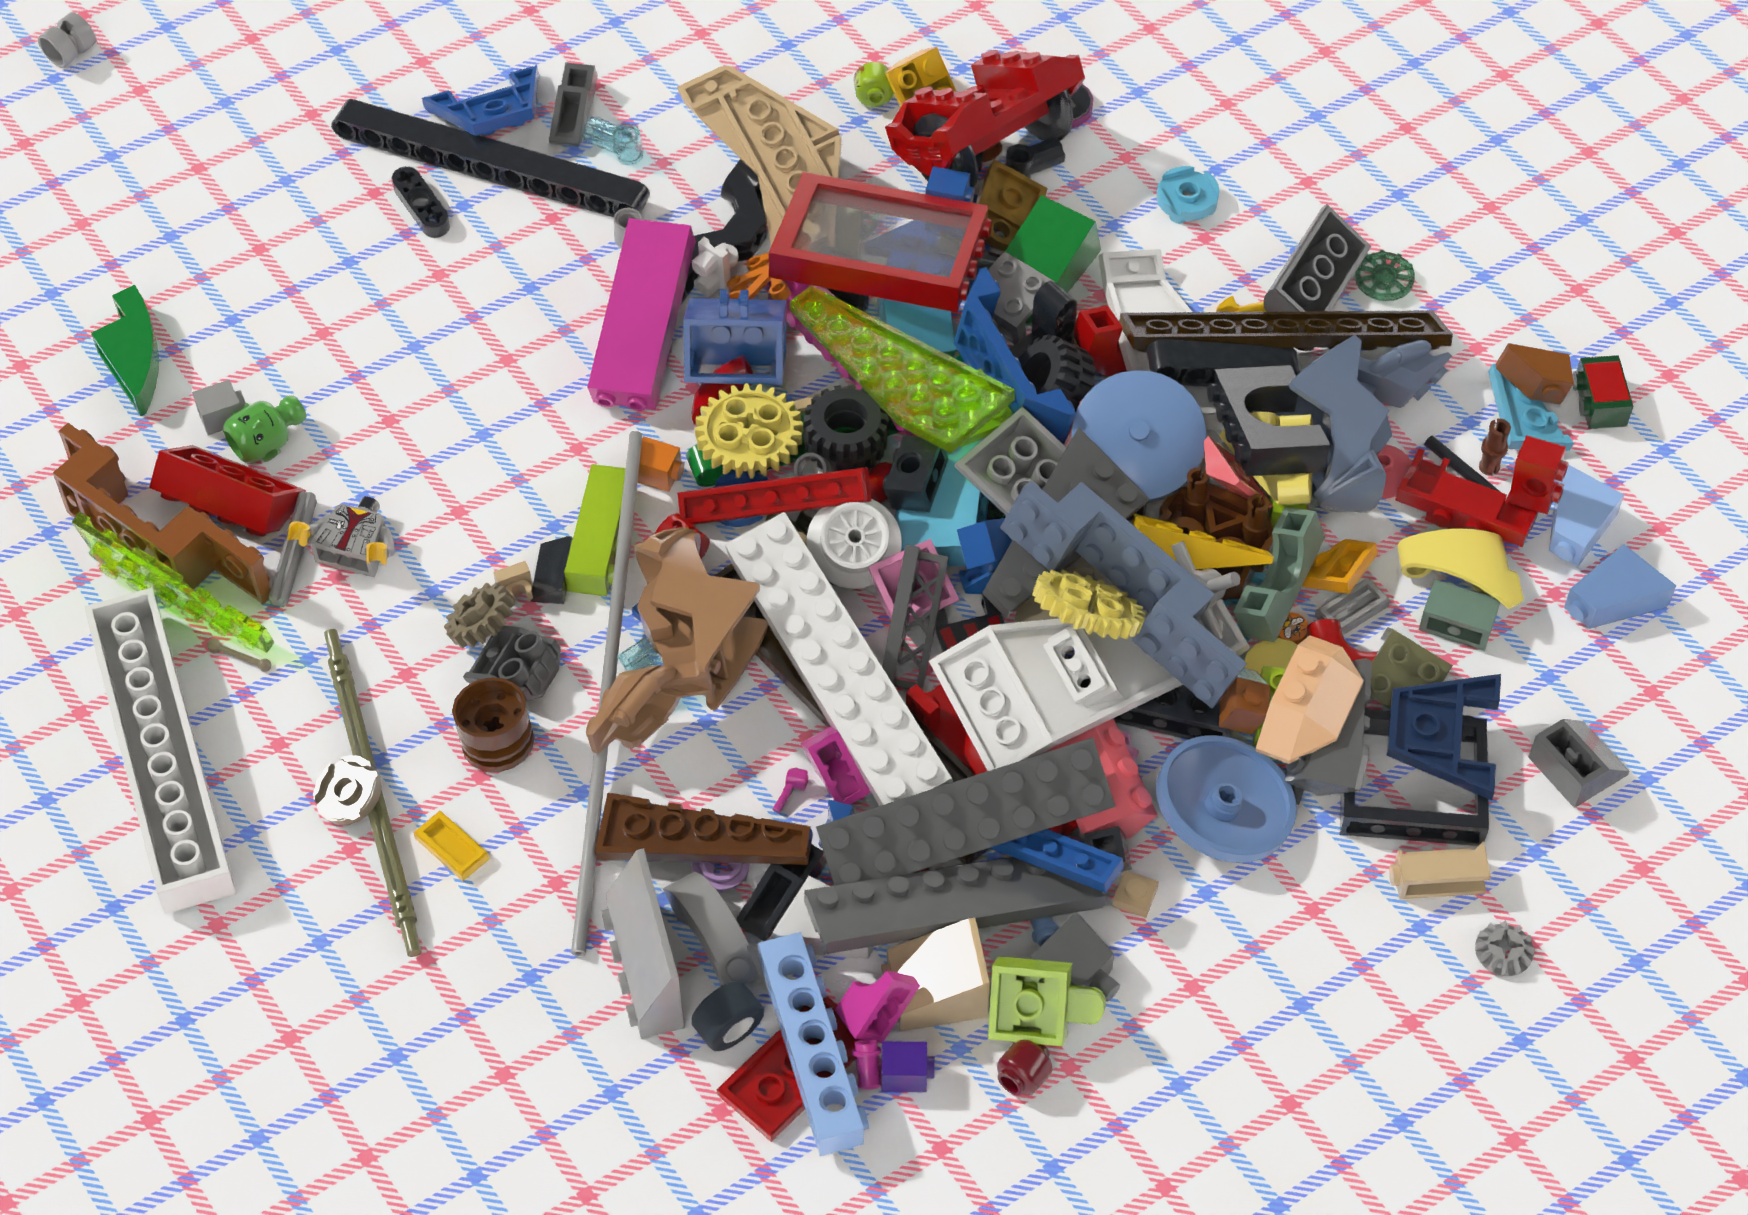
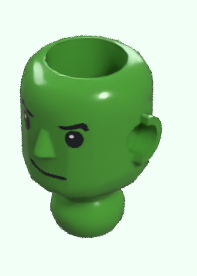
(261, 429)

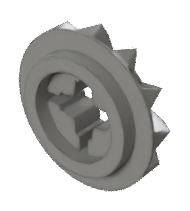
(1493, 957)

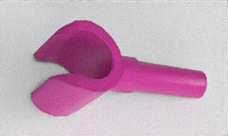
(795, 779)

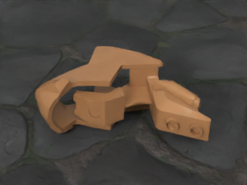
(693, 626)

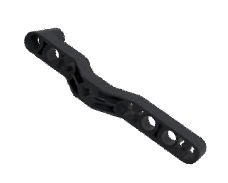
(746, 227)

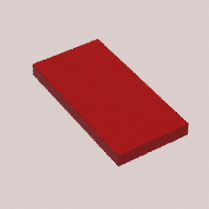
(765, 1084)

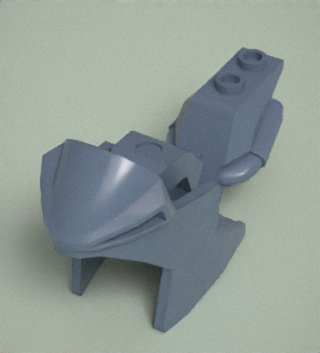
(1352, 396)

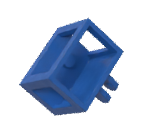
(731, 328)

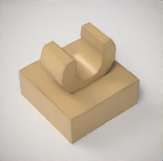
(515, 579)

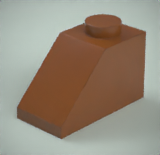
(1537, 372)

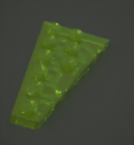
(145, 571)

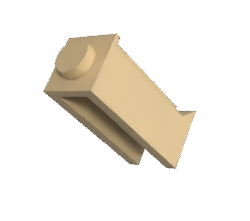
(1440, 873)

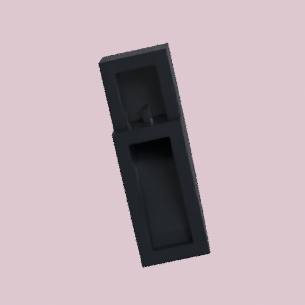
(776, 894)

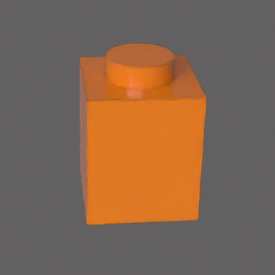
(659, 464)

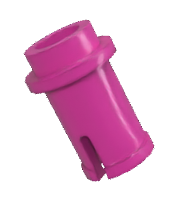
(867, 1063)

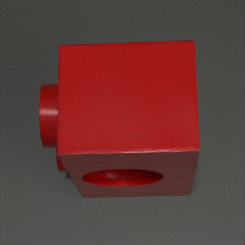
(1538, 474)

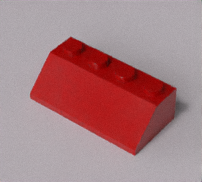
(224, 489)

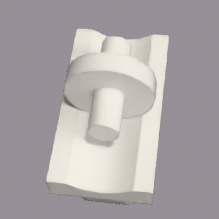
(713, 266)

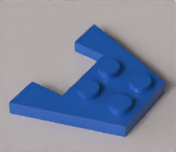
(491, 110)

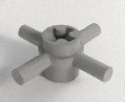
(1212, 580)

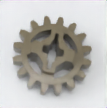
(479, 615)

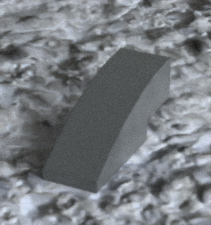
(573, 104)

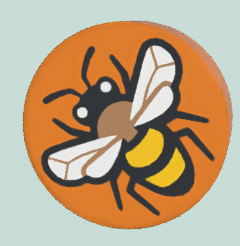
(1294, 628)

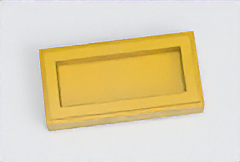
(451, 845)

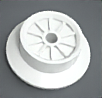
(847, 562)

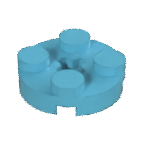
(1187, 208)

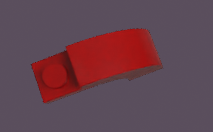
(1099, 333)

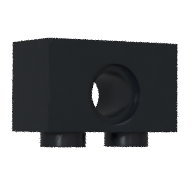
(915, 474)

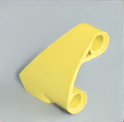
(1283, 487)
(1466, 554)

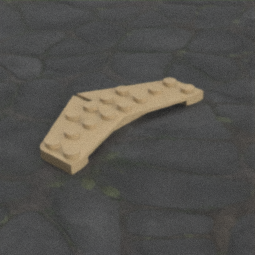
(766, 133)

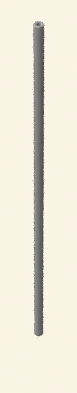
(609, 672)

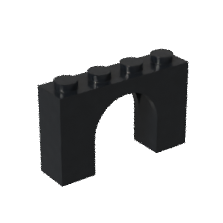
(1258, 445)

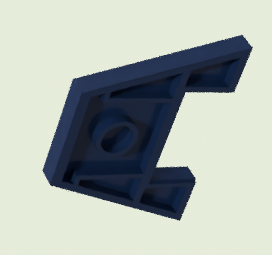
(1428, 729)

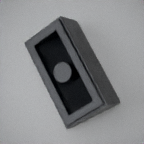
(549, 576)

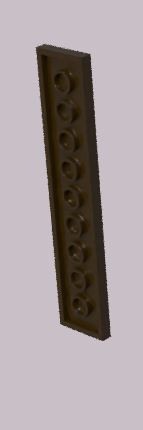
(1288, 328)

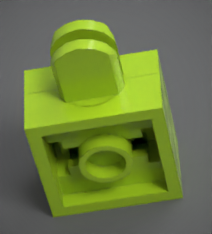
(1041, 998)

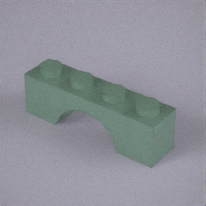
(1295, 546)

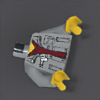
(348, 537)

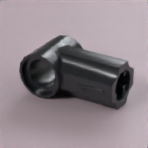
(1036, 157)

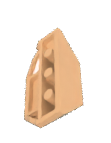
(1310, 701)

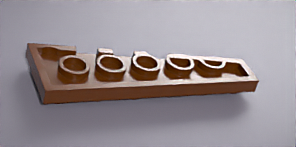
(696, 836)

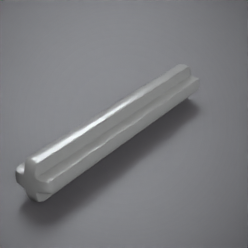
(291, 552)

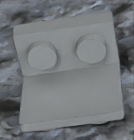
(1017, 287)

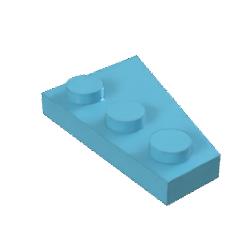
(1524, 414)

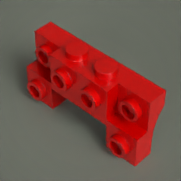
(1462, 504)

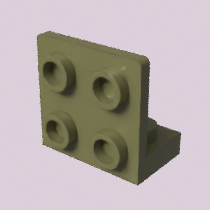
(1403, 664)

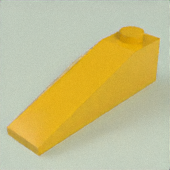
(1200, 545)

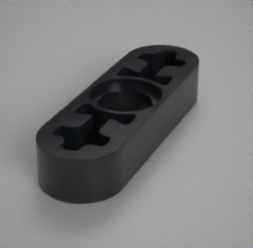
(420, 213)

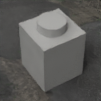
(216, 405)

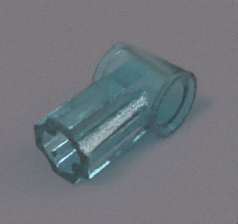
(619, 139)

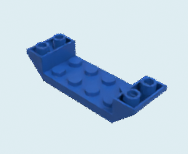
(987, 350)

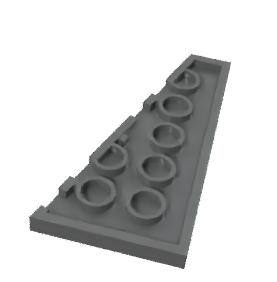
(1081, 462)

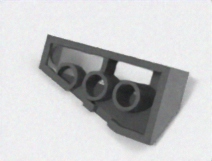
(1342, 763)

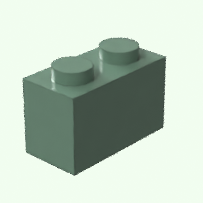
(1459, 614)

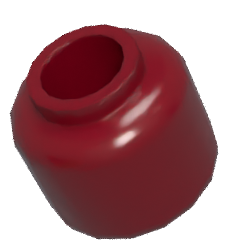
(1024, 1067)

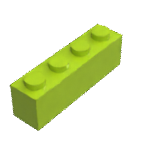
(596, 533)

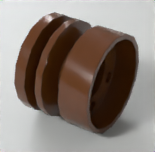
(493, 724)

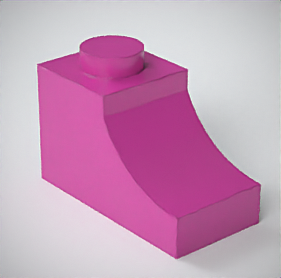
(835, 766)
(875, 1008)

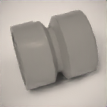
(66, 40)

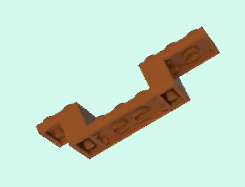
(187, 544)

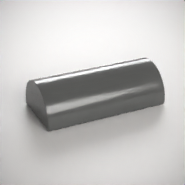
(1318, 266)

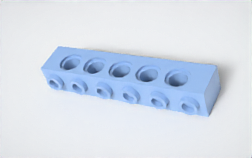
(830, 1129)

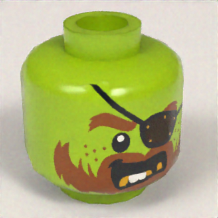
(872, 82)

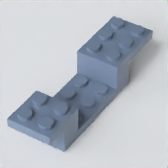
(1138, 567)

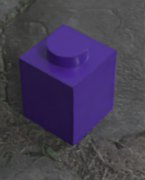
(906, 1066)

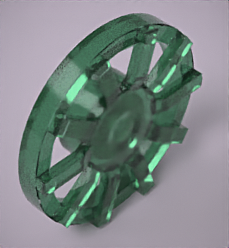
(1385, 276)

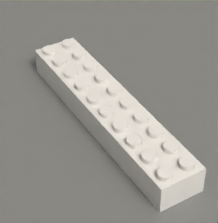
(836, 662)
(159, 752)

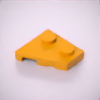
(1341, 566)

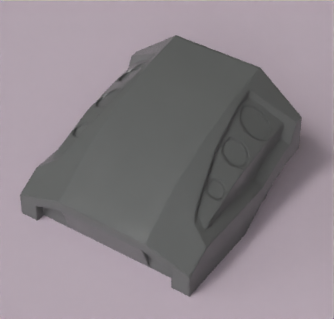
(520, 658)

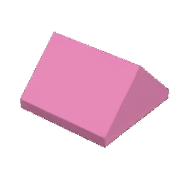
(886, 578)

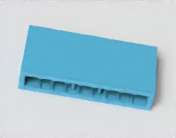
(954, 507)

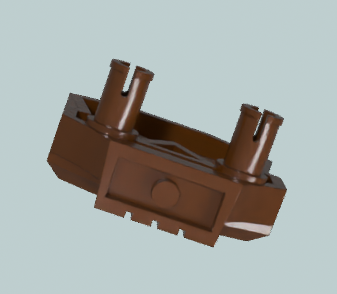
(1223, 516)

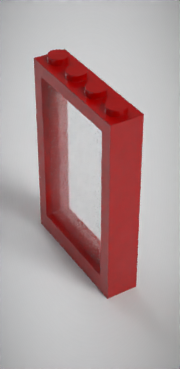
(880, 242)

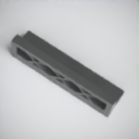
(901, 614)

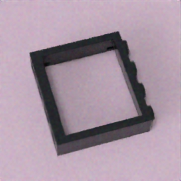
(1415, 824)

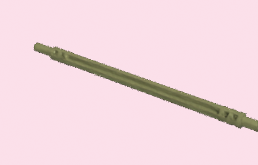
(379, 819)

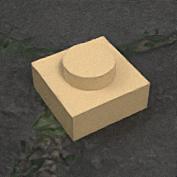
(1135, 893)

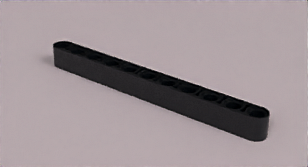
(488, 159)

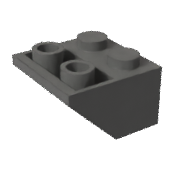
(1576, 760)

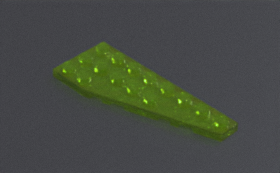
(906, 377)

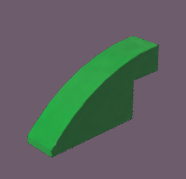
(130, 348)

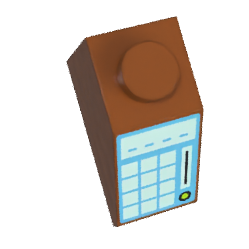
(1245, 703)

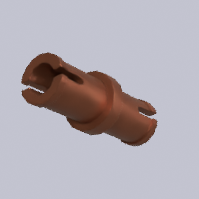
(1494, 446)

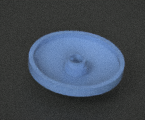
(1145, 428)
(1226, 799)

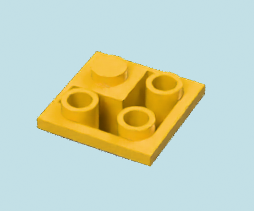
(918, 71)

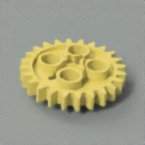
(749, 430)
(1108, 611)

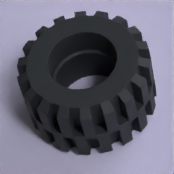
(1059, 365)
(845, 409)

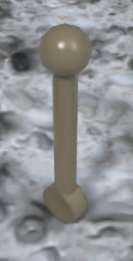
(214, 646)

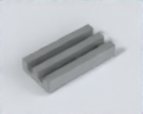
(1363, 615)

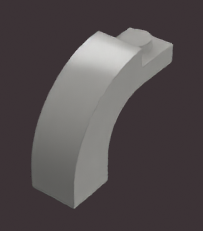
(712, 922)

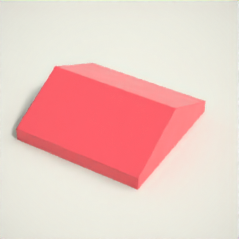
(1226, 471)

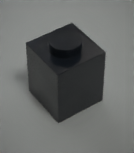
(1111, 841)

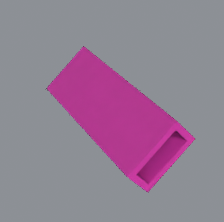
(641, 314)

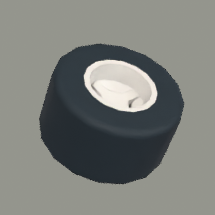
(727, 1016)

